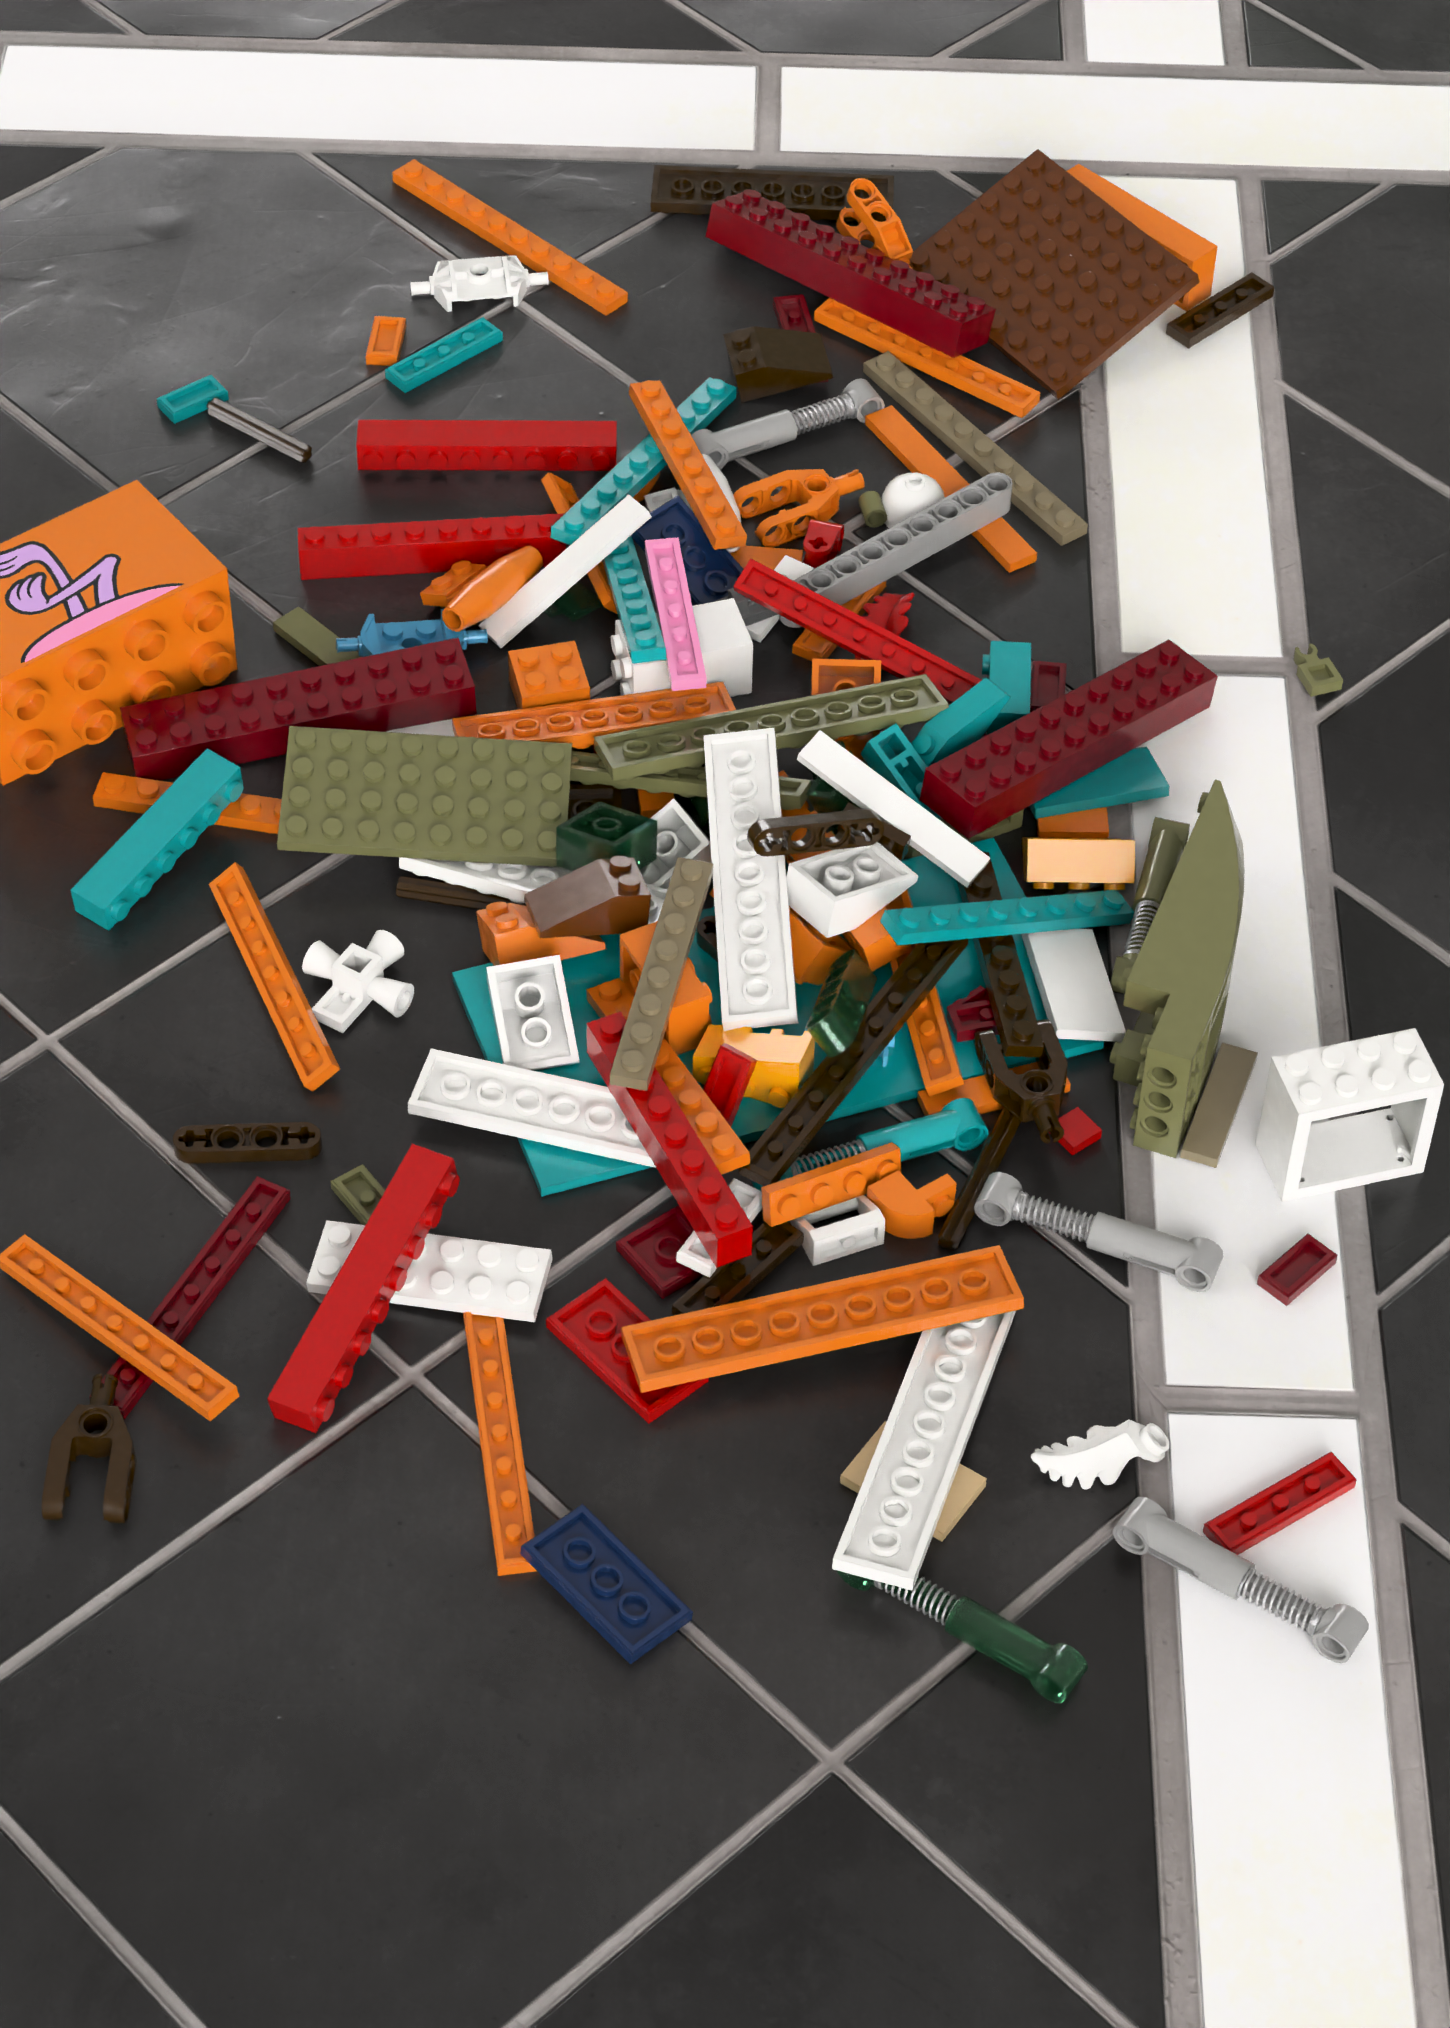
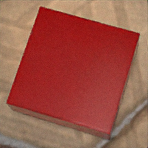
(1078, 1131)

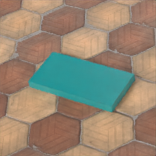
(1121, 781)

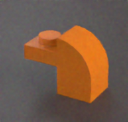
(911, 1211)

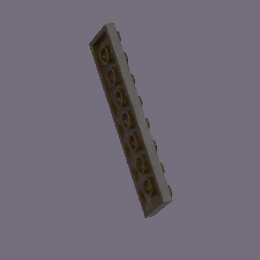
(811, 193)

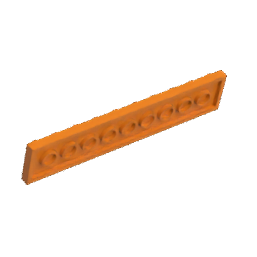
(821, 1318)

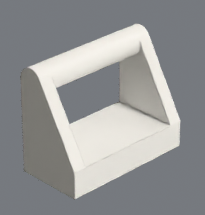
(842, 1236)

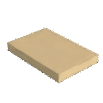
(963, 1491)

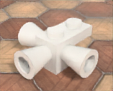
(357, 980)

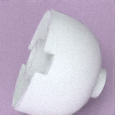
(909, 495)

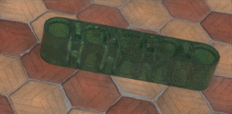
(841, 1003)

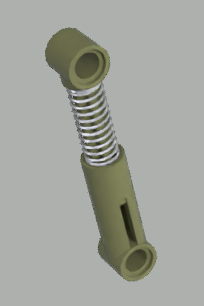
(1163, 854)

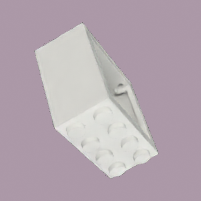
(1344, 1081)

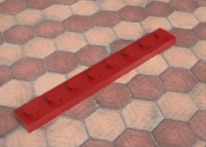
(850, 630)

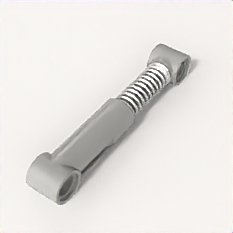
(782, 426)
(1190, 1262)
(1149, 1530)

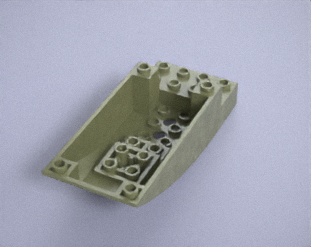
(1183, 981)

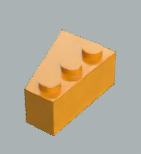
(781, 1064)

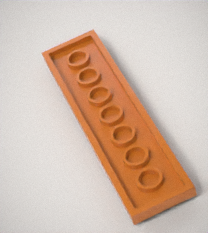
(586, 719)

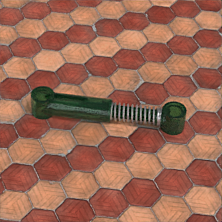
(1050, 1668)

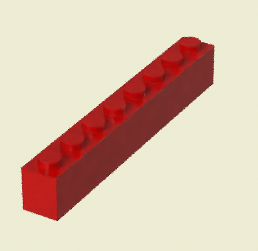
(487, 445)
(420, 545)
(675, 1151)
(363, 1289)

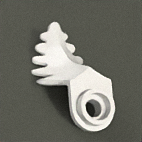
(1102, 1453)

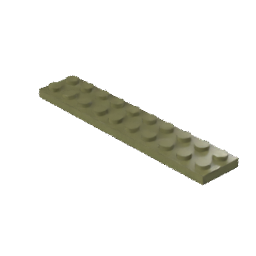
(795, 723)

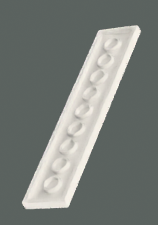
(748, 887)
(920, 1451)

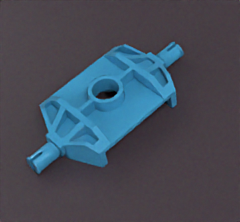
(392, 636)

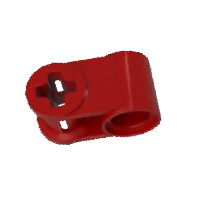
(822, 542)

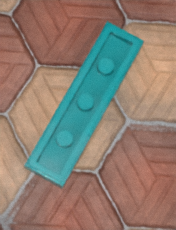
(443, 355)

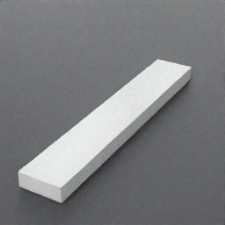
(565, 570)
(894, 807)

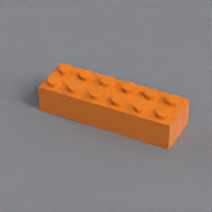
(1177, 239)

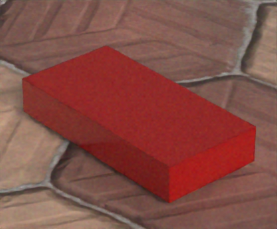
(729, 1080)

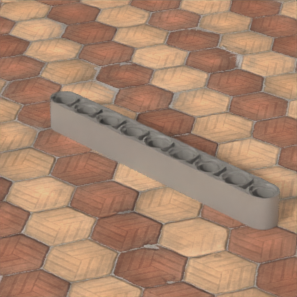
(910, 541)

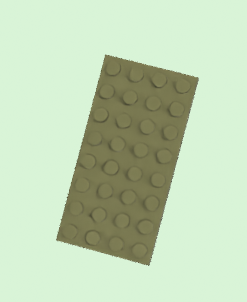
(423, 796)

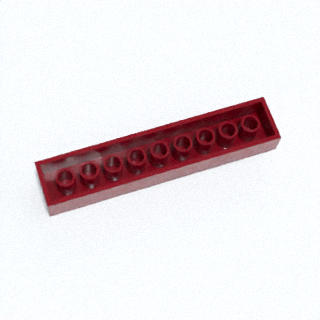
(851, 273)
(254, 716)
(1067, 738)

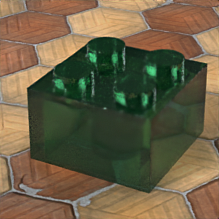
(605, 833)

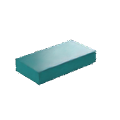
(191, 399)

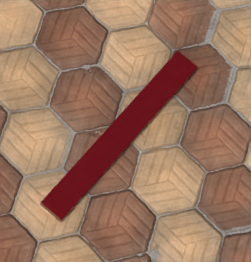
(204, 1279)

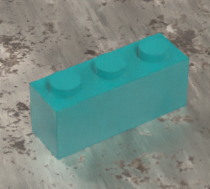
(1010, 669)

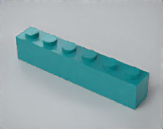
(157, 839)

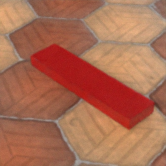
(1280, 1504)

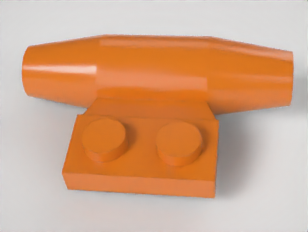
(476, 592)

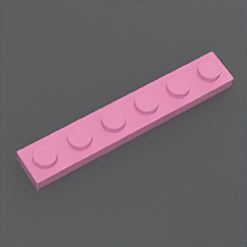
(675, 614)

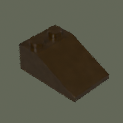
(775, 360)

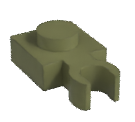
(1316, 674)

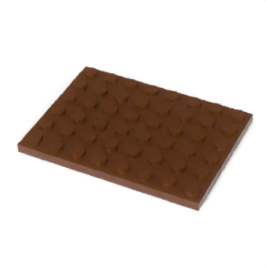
(1057, 268)

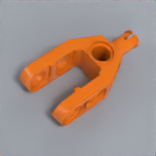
(886, 235)
(812, 488)

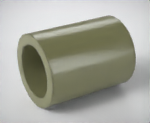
(872, 509)

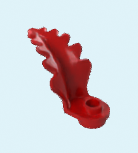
(889, 612)

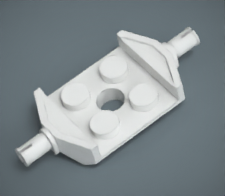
(458, 280)

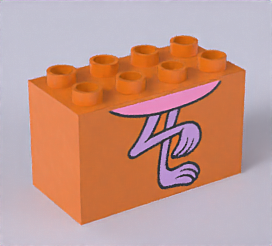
(103, 617)

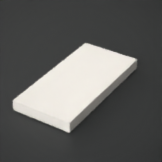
(1074, 985)

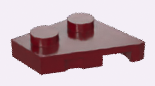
(971, 1015)

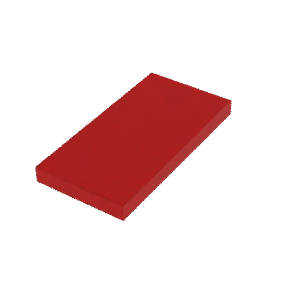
(594, 1334)

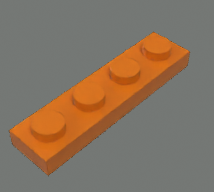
(828, 1184)

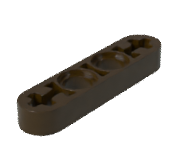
(815, 836)
(247, 1136)

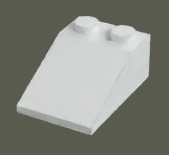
(676, 837)
(846, 886)
(532, 1014)

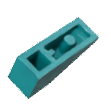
(961, 722)
(897, 762)

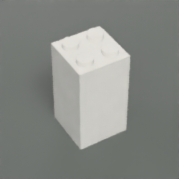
(723, 645)

